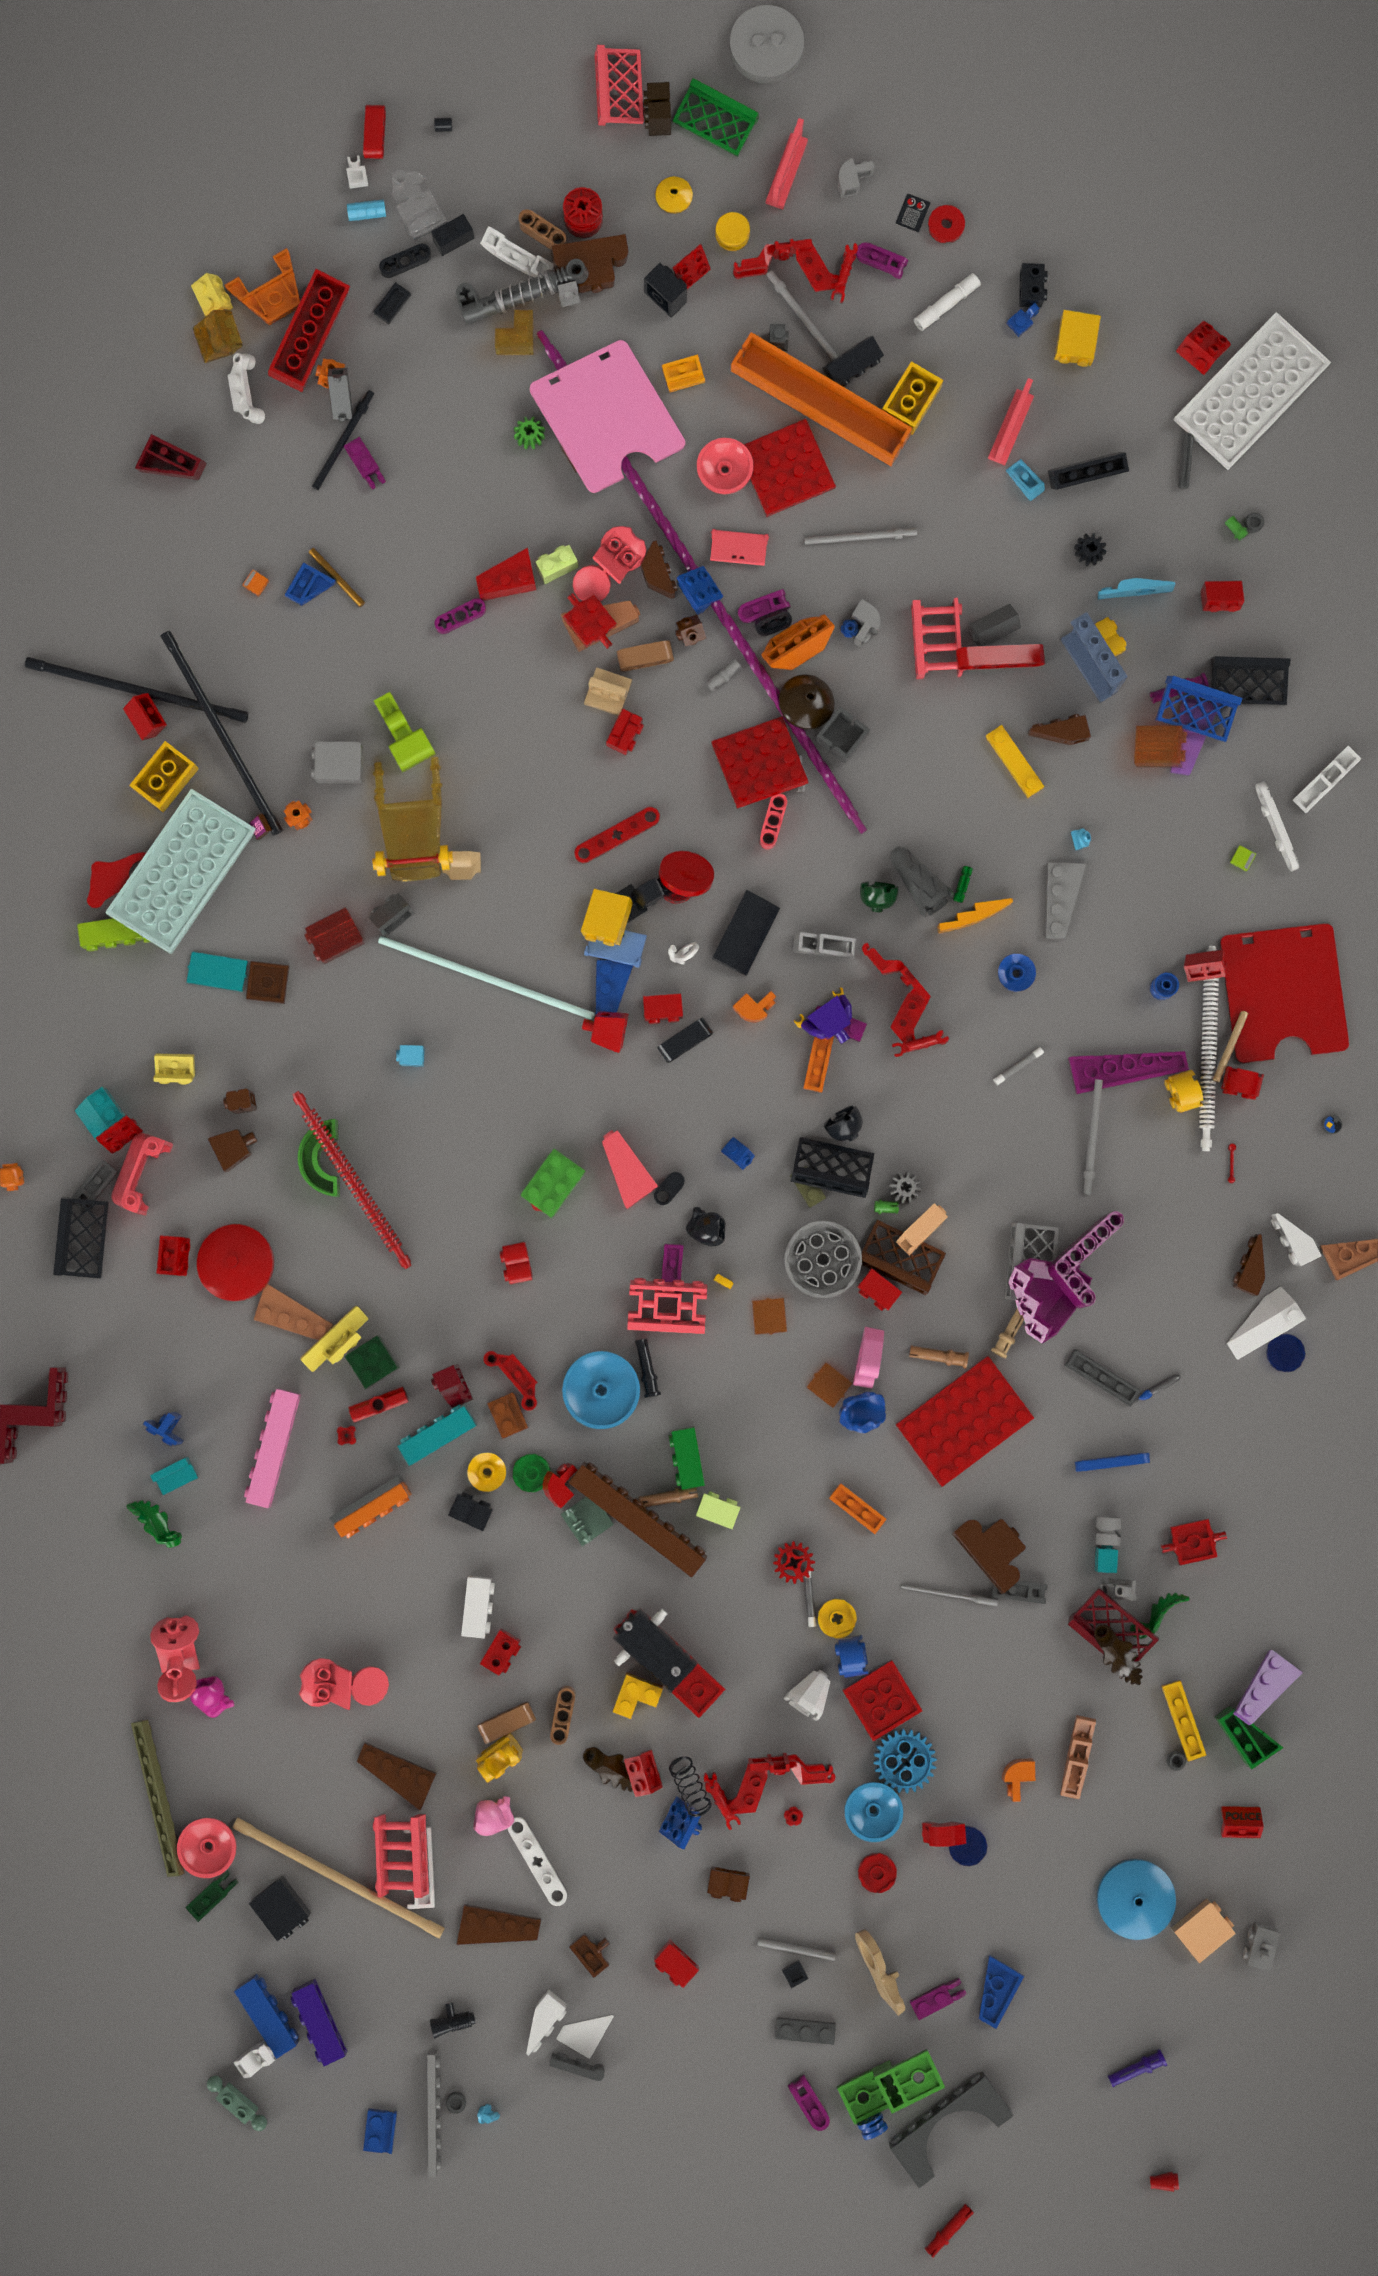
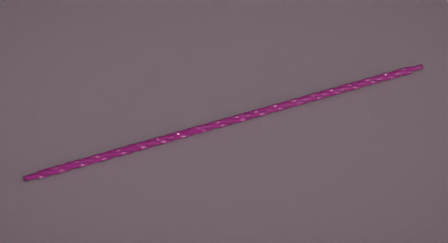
(725, 618)

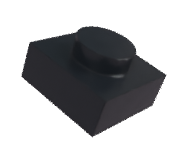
(795, 1974)

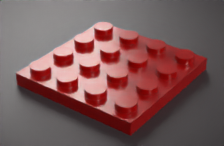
(788, 468)
(759, 762)

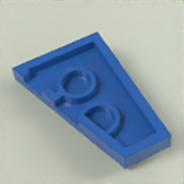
(610, 984)
(998, 1991)

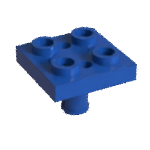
(679, 1824)

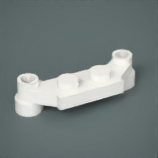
(240, 388)

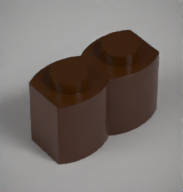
(728, 1883)

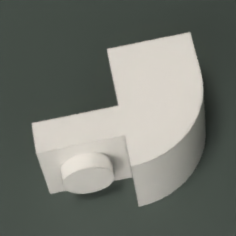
(254, 2059)

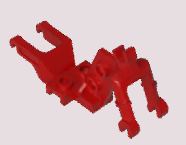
(808, 260)
(911, 1008)
(755, 1779)

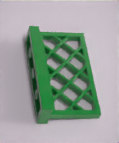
(720, 101)

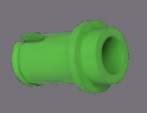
(1236, 528)
(886, 1206)

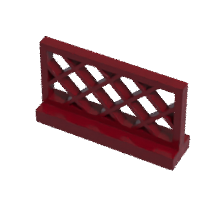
(1086, 1630)

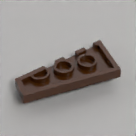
(401, 1775)

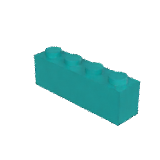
(437, 1435)

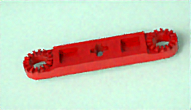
(629, 827)

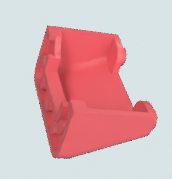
(124, 1189)

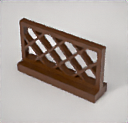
(895, 1273)

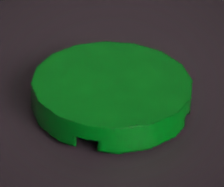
(530, 1472)

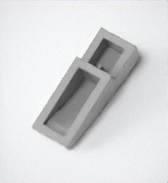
(824, 945)

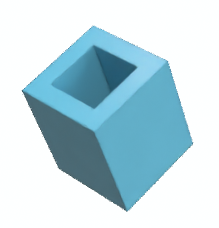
(411, 1055)

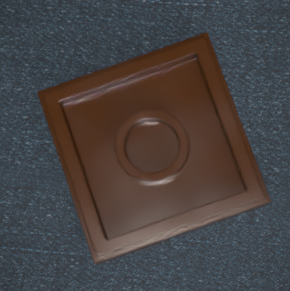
(267, 982)

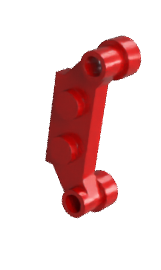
(517, 1375)

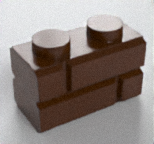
(240, 1101)

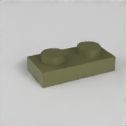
(810, 1194)

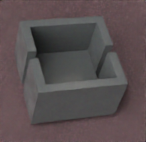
(842, 736)

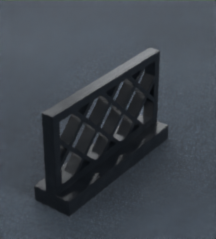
(1254, 664)
(825, 1180)
(64, 1232)

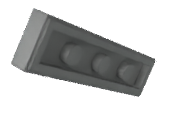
(1102, 1377)

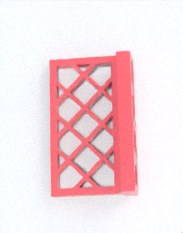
(603, 81)
(787, 167)
(1011, 424)

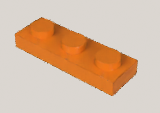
(818, 1064)
(857, 1508)

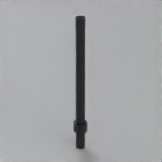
(361, 409)

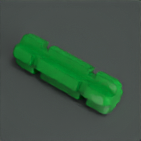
(963, 884)

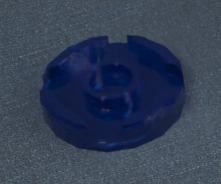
(1285, 1353)
(974, 1849)

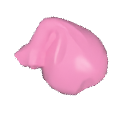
(492, 1816)

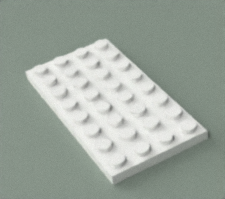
(1252, 391)

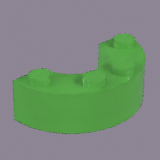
(310, 1165)

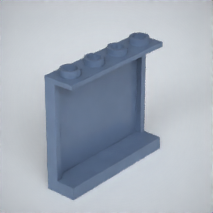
(1094, 658)

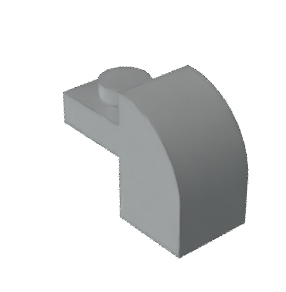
(850, 173)
(568, 294)
(867, 617)

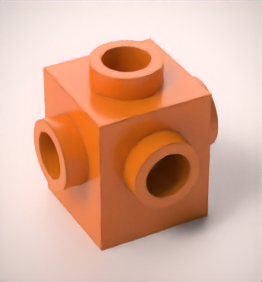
(322, 371)
(300, 821)

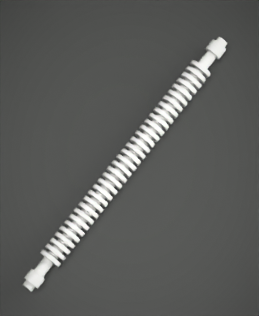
(1210, 1008)

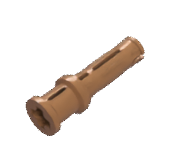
(948, 1357)

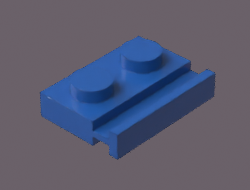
(380, 2131)

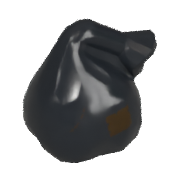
(706, 1227)

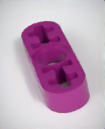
(445, 617)

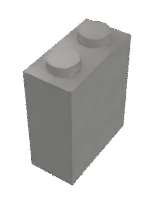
(337, 762)

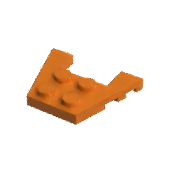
(274, 298)

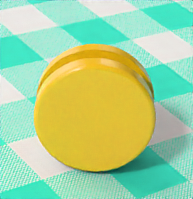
(732, 231)

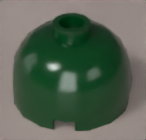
(878, 895)

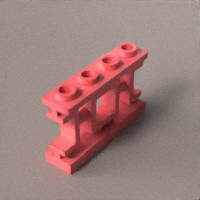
(667, 1321)

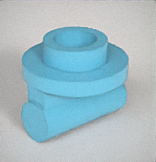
(1081, 838)
(487, 2116)

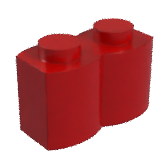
(517, 1263)

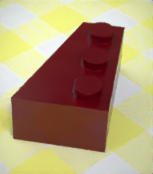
(168, 460)

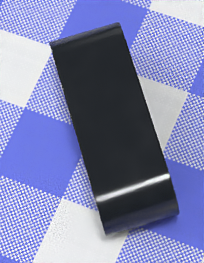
(685, 1040)

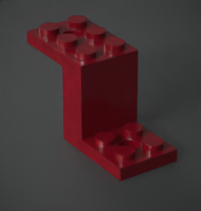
(33, 1415)

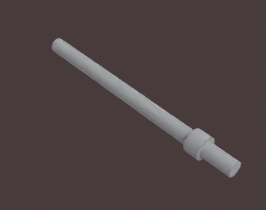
(781, 288)
(897, 533)
(1089, 1174)

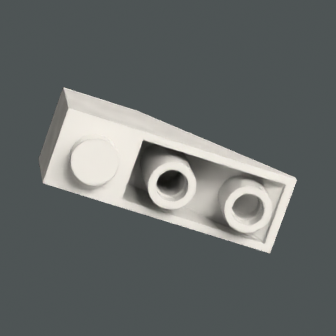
(1299, 1244)
(546, 2013)

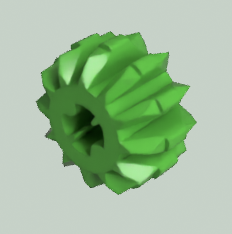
(532, 439)

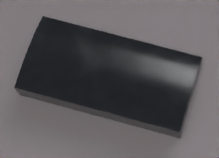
(746, 933)

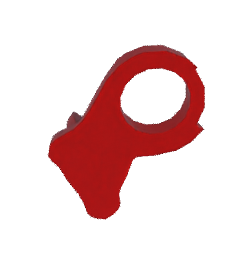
(109, 878)

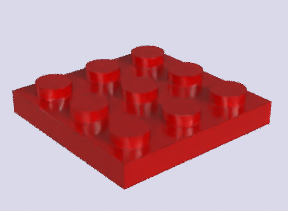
(882, 1700)

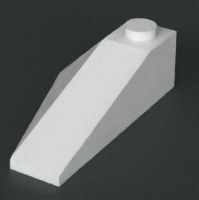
(1271, 1318)

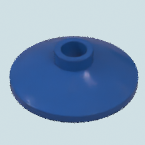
(1023, 965)

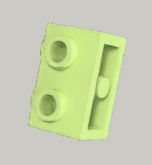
(556, 564)
(718, 1510)

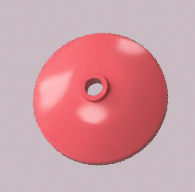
(724, 454)
(198, 1858)

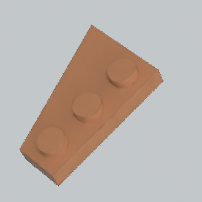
(1350, 1256)

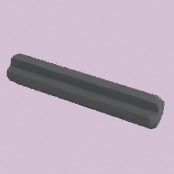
(1186, 458)

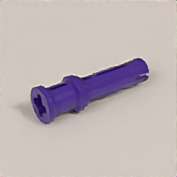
(1115, 2078)

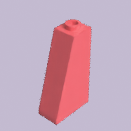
(629, 1173)

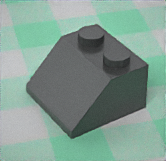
(391, 914)

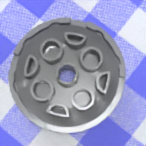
(819, 1239)

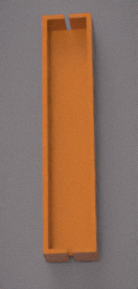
(821, 399)

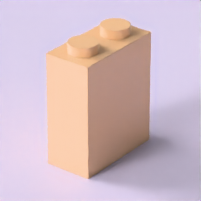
(922, 1228)
(1204, 1930)

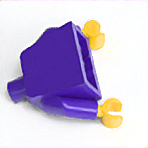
(829, 1019)

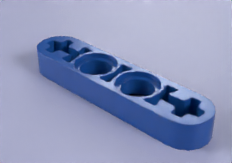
(1110, 1462)

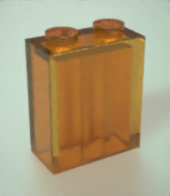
(1160, 746)

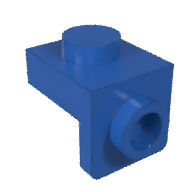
(738, 1153)

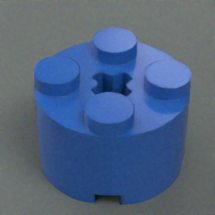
(852, 1656)

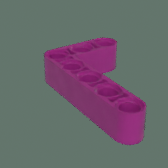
(1081, 1253)

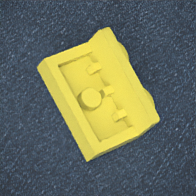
(211, 293)
(174, 1068)

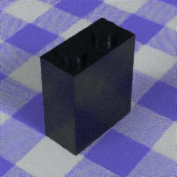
(280, 1909)

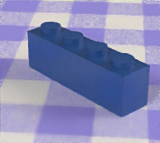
(266, 2015)

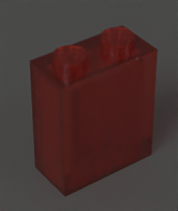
(333, 936)

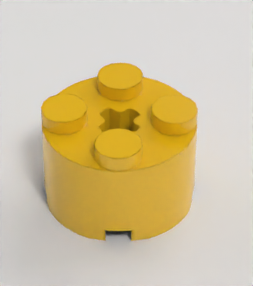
(1184, 1091)

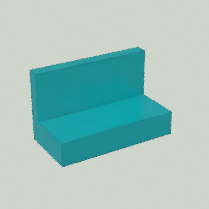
(175, 1475)

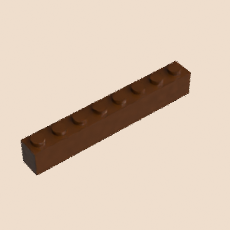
(638, 1519)

